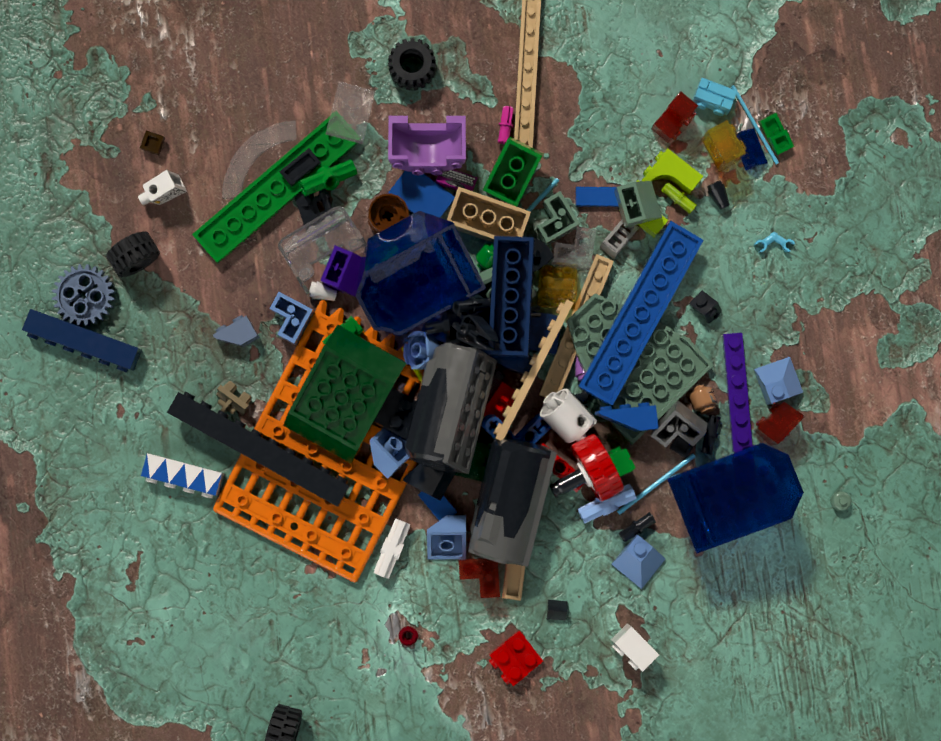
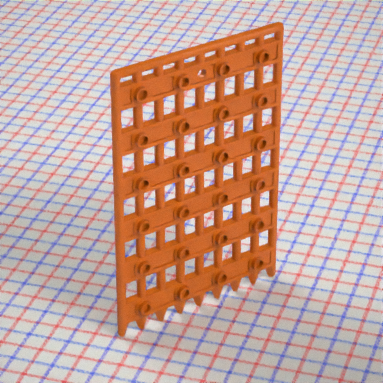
(362, 473)

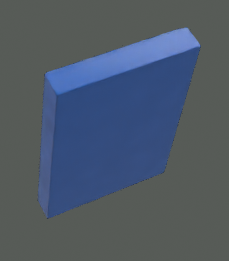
(422, 194)

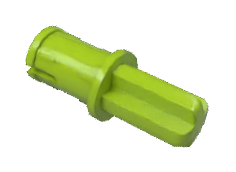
(678, 197)

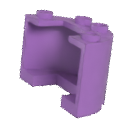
(427, 146)

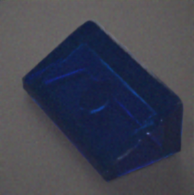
(754, 153)

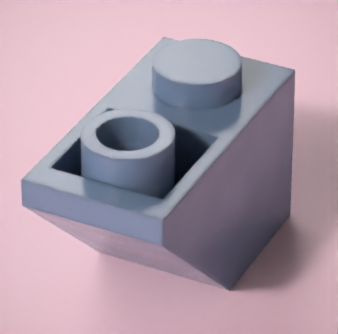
(239, 333)

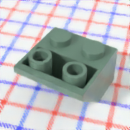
(637, 203)

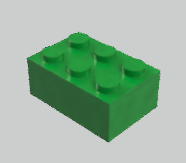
(513, 171)

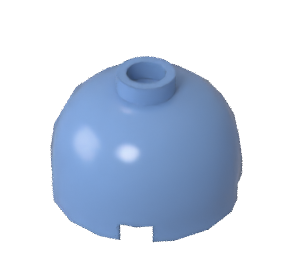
(419, 349)

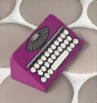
(454, 179)

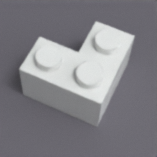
(631, 644)

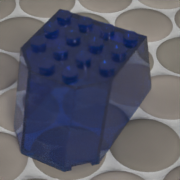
(414, 273)
(736, 495)

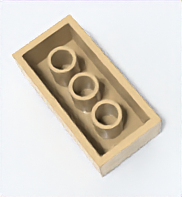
(486, 216)

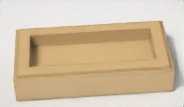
(513, 582)

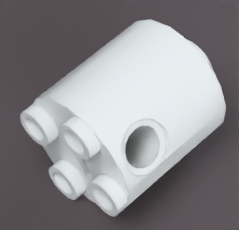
(567, 415)

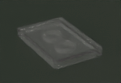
(350, 112)

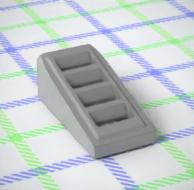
(612, 247)

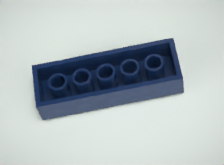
(512, 295)

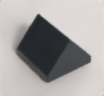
(557, 610)

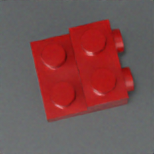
(515, 658)

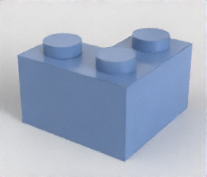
(296, 317)

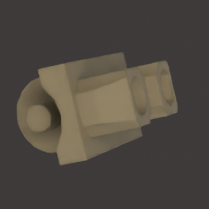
(231, 402)

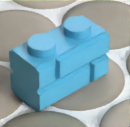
(714, 97)

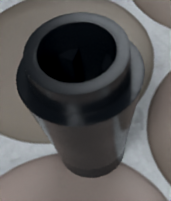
(718, 193)

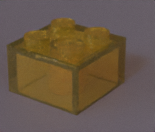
(724, 145)

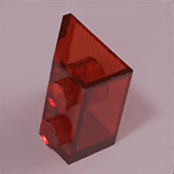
(778, 423)

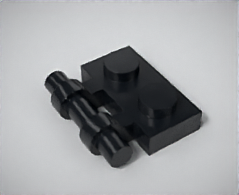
(308, 205)

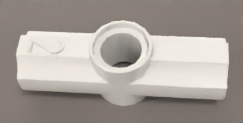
(392, 548)

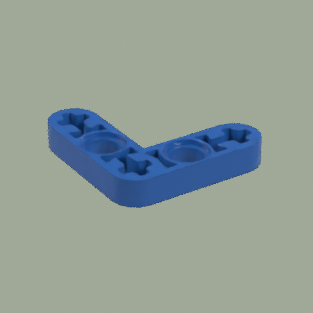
(521, 434)

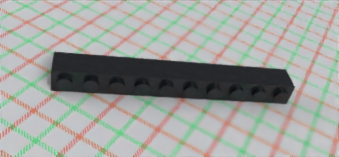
(259, 449)

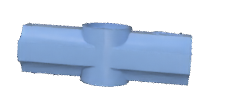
(598, 508)

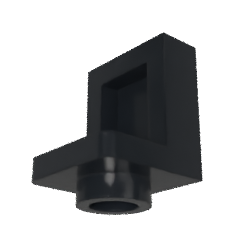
(706, 306)

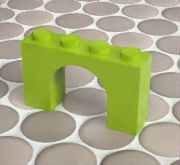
(672, 168)

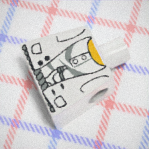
(162, 188)

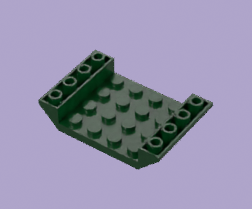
(343, 393)

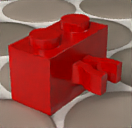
(500, 401)

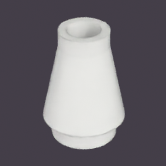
(322, 292)

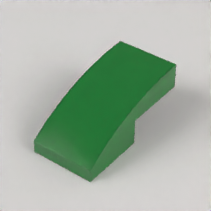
(775, 134)

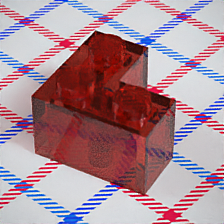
(678, 113)
(485, 571)

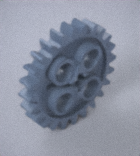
(93, 309)

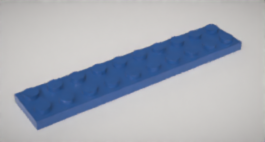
(640, 313)

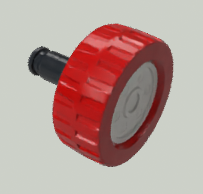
(594, 469)

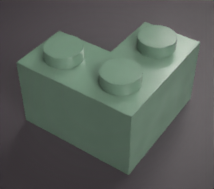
(561, 222)

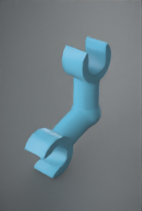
(777, 238)

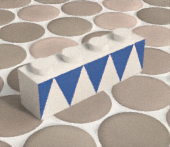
(182, 474)

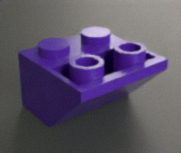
(342, 271)

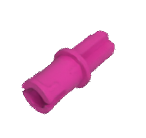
(506, 124)

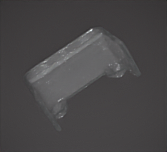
(318, 240)

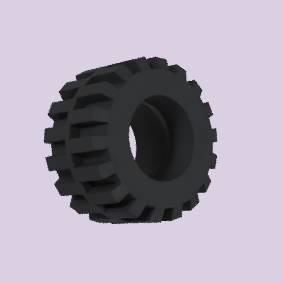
(409, 49)
(133, 254)
(284, 724)

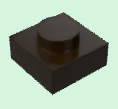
(152, 142)

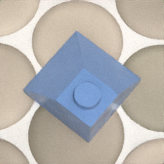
(778, 381)
(388, 452)
(447, 538)
(638, 561)

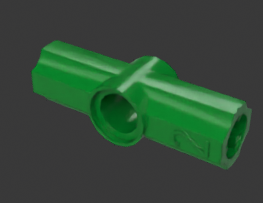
(327, 177)

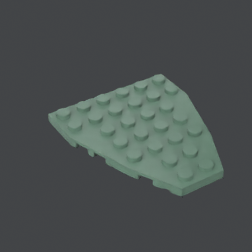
(662, 372)

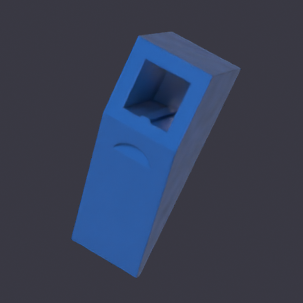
(636, 418)

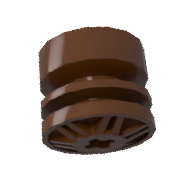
(385, 204)

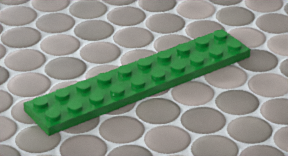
(266, 196)

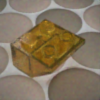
(556, 286)

